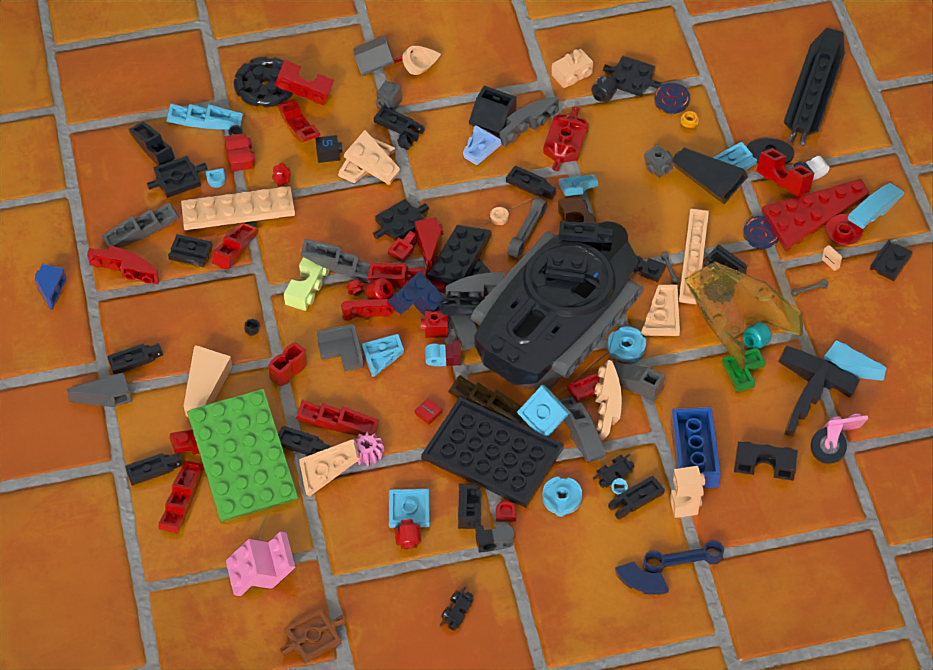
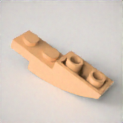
(609, 396)

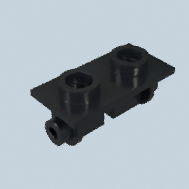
(607, 474)
(460, 601)

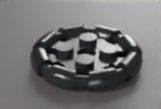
(260, 94)

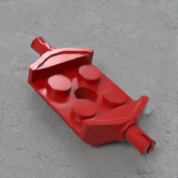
(561, 147)

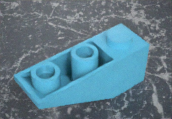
(854, 362)

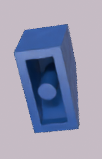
(50, 283)

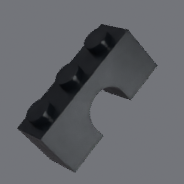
(781, 459)

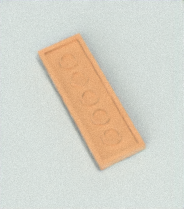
(237, 208)

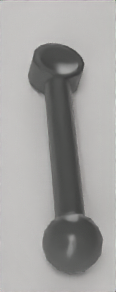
(664, 256)
(823, 284)

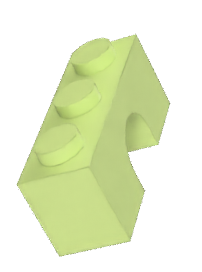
(302, 293)

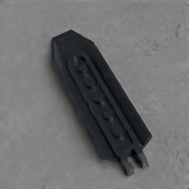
(815, 84)

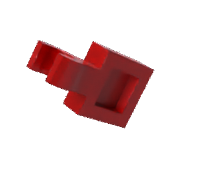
(403, 248)

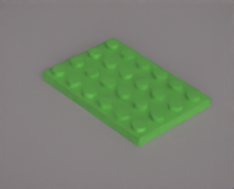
(242, 455)

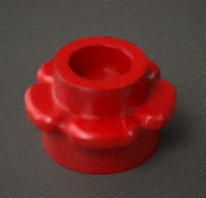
(355, 287)

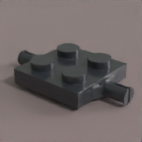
(633, 75)
(177, 176)
(399, 220)

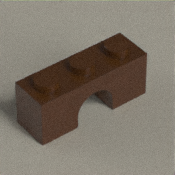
(575, 210)

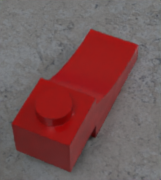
(233, 245)

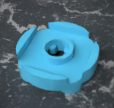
(626, 354)
(566, 505)

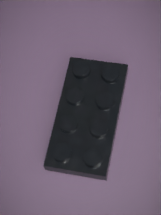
(459, 254)

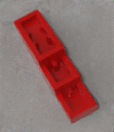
(399, 274)
(337, 420)
(181, 496)

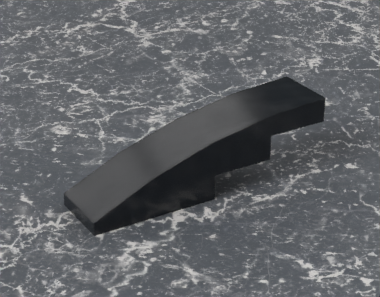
(807, 365)
(810, 395)

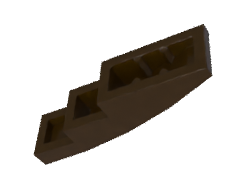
(486, 398)

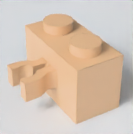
(572, 68)

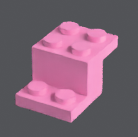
(260, 563)

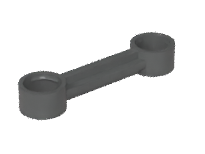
(517, 243)

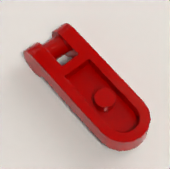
(366, 308)

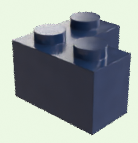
(417, 292)

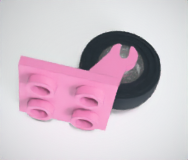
(829, 443)

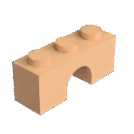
(688, 491)

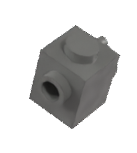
(389, 95)

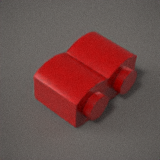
(238, 152)
(287, 364)

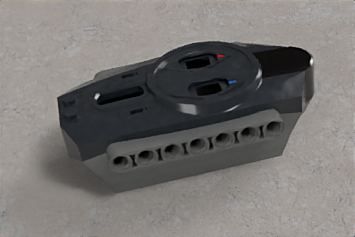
(546, 326)

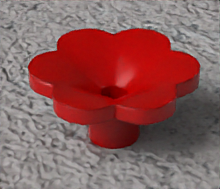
(281, 174)

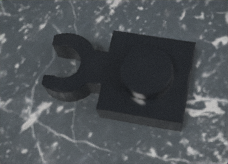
(651, 269)

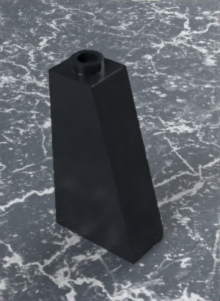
(711, 174)

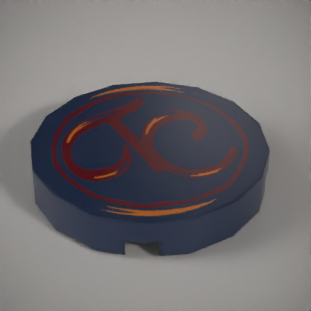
(672, 98)
(759, 233)

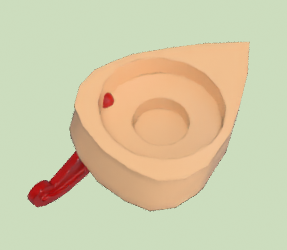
(418, 59)

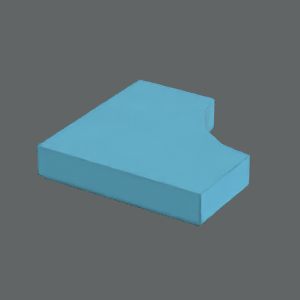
(578, 184)

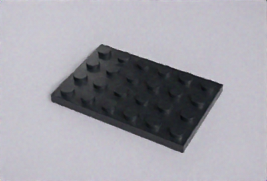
(492, 452)

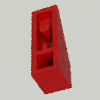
(429, 239)

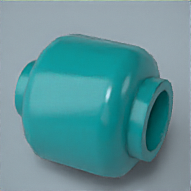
(757, 335)

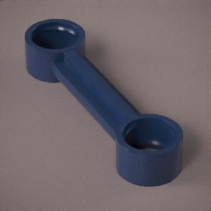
(683, 557)

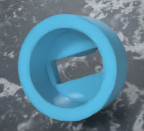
(621, 482)

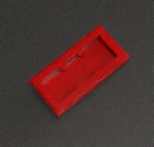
(583, 388)

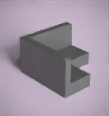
(341, 342)

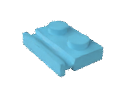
(738, 156)

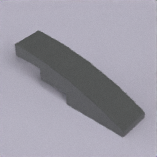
(141, 227)
(334, 260)
(464, 329)

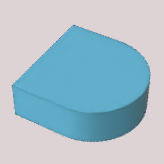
(216, 178)

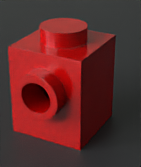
(435, 324)

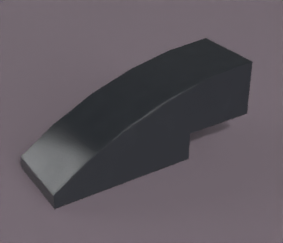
(152, 143)

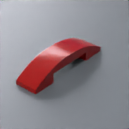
(297, 122)

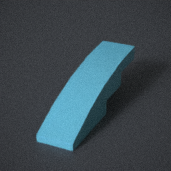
(209, 118)
(875, 205)

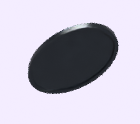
(763, 144)

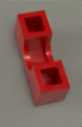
(291, 81)
(772, 167)

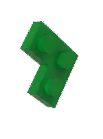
(741, 378)

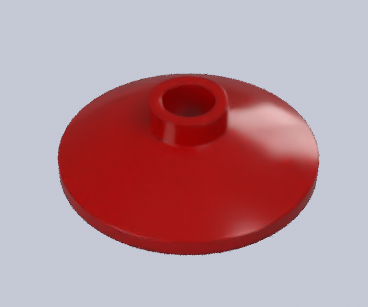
(842, 230)

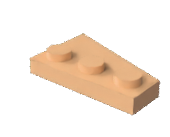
(372, 158)
(327, 464)

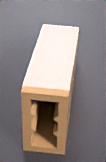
(206, 377)

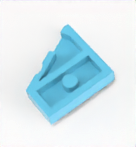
(382, 353)

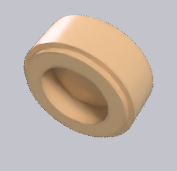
(499, 216)

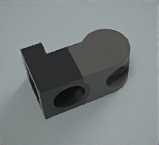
(494, 538)

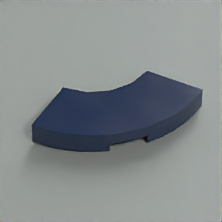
(640, 580)

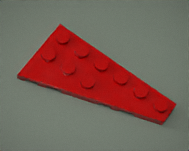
(810, 212)

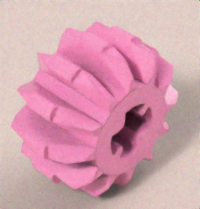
(369, 448)

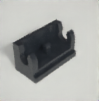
(725, 258)
(469, 507)

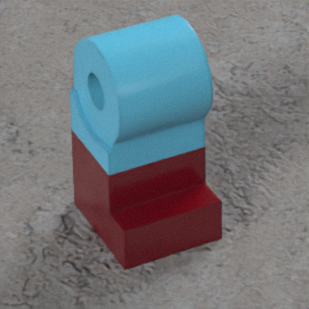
(443, 354)

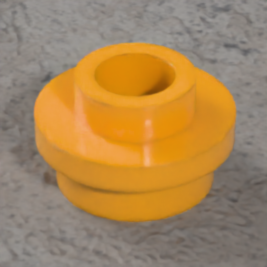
(689, 119)

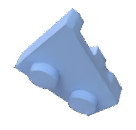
(480, 145)

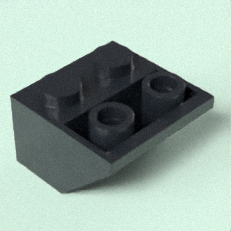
(492, 110)

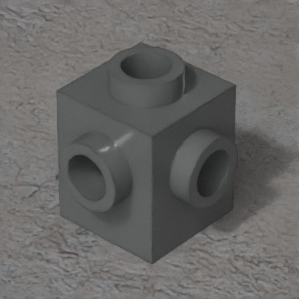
(658, 161)

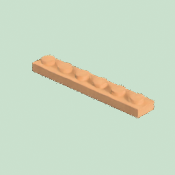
(694, 250)

